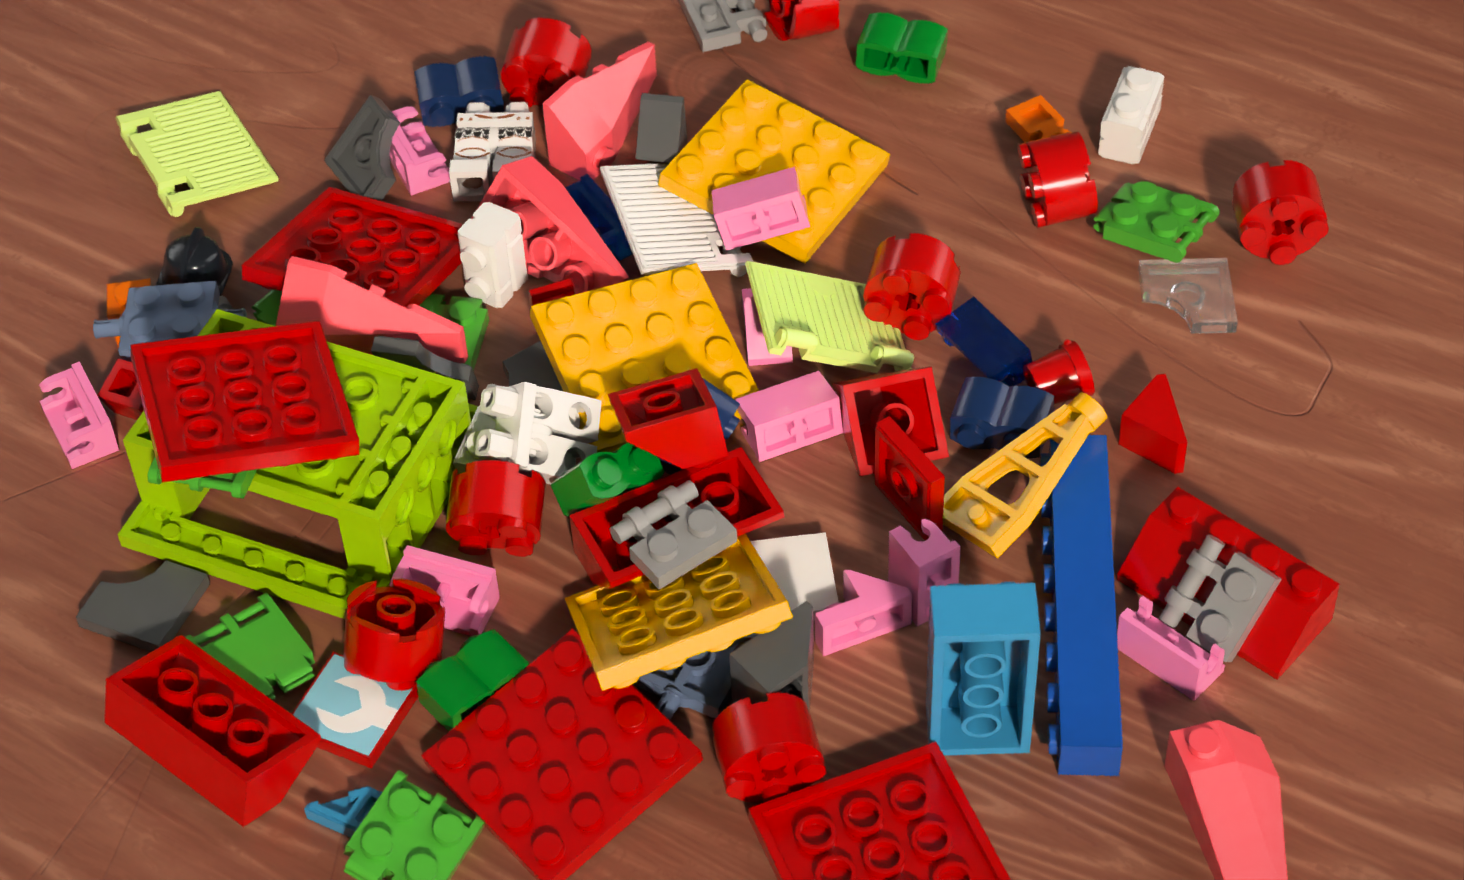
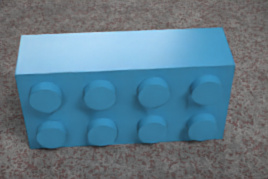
(982, 667)

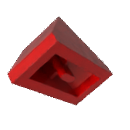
(1154, 427)

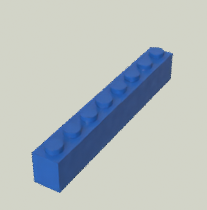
(1082, 616)

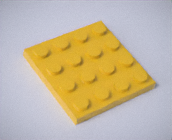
(767, 134)
(637, 336)
(651, 629)

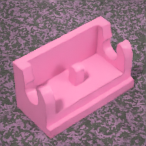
(416, 156)
(760, 208)
(790, 415)
(77, 417)
(922, 565)
(465, 587)
(1167, 651)

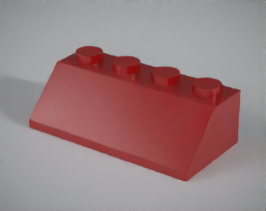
(728, 484)
(1292, 616)
(209, 728)

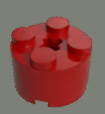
(802, 18)
(543, 60)
(1057, 179)
(1279, 211)
(911, 284)
(495, 508)
(393, 632)
(767, 748)

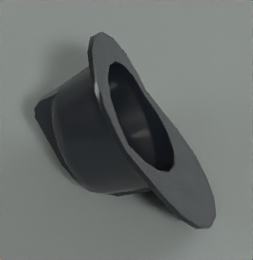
(195, 260)

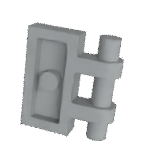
(719, 27)
(681, 544)
(1231, 607)

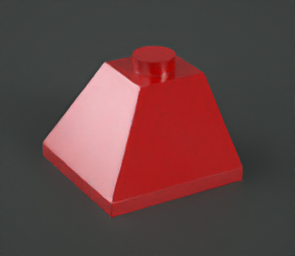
(905, 397)
(672, 419)

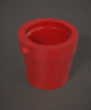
(1061, 373)

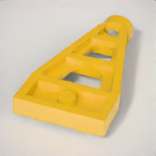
(994, 523)

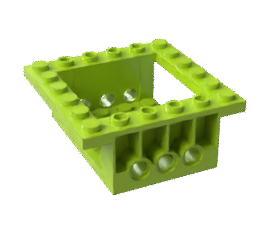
(382, 497)

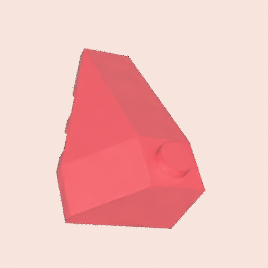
(593, 115)
(554, 229)
(357, 315)
(1229, 799)

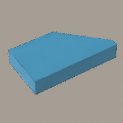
(346, 813)

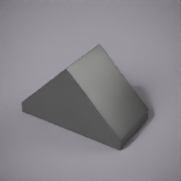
(661, 127)

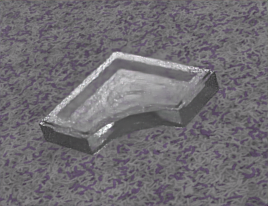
(1194, 289)

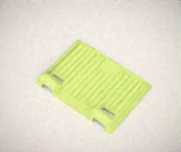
(195, 144)
(823, 320)

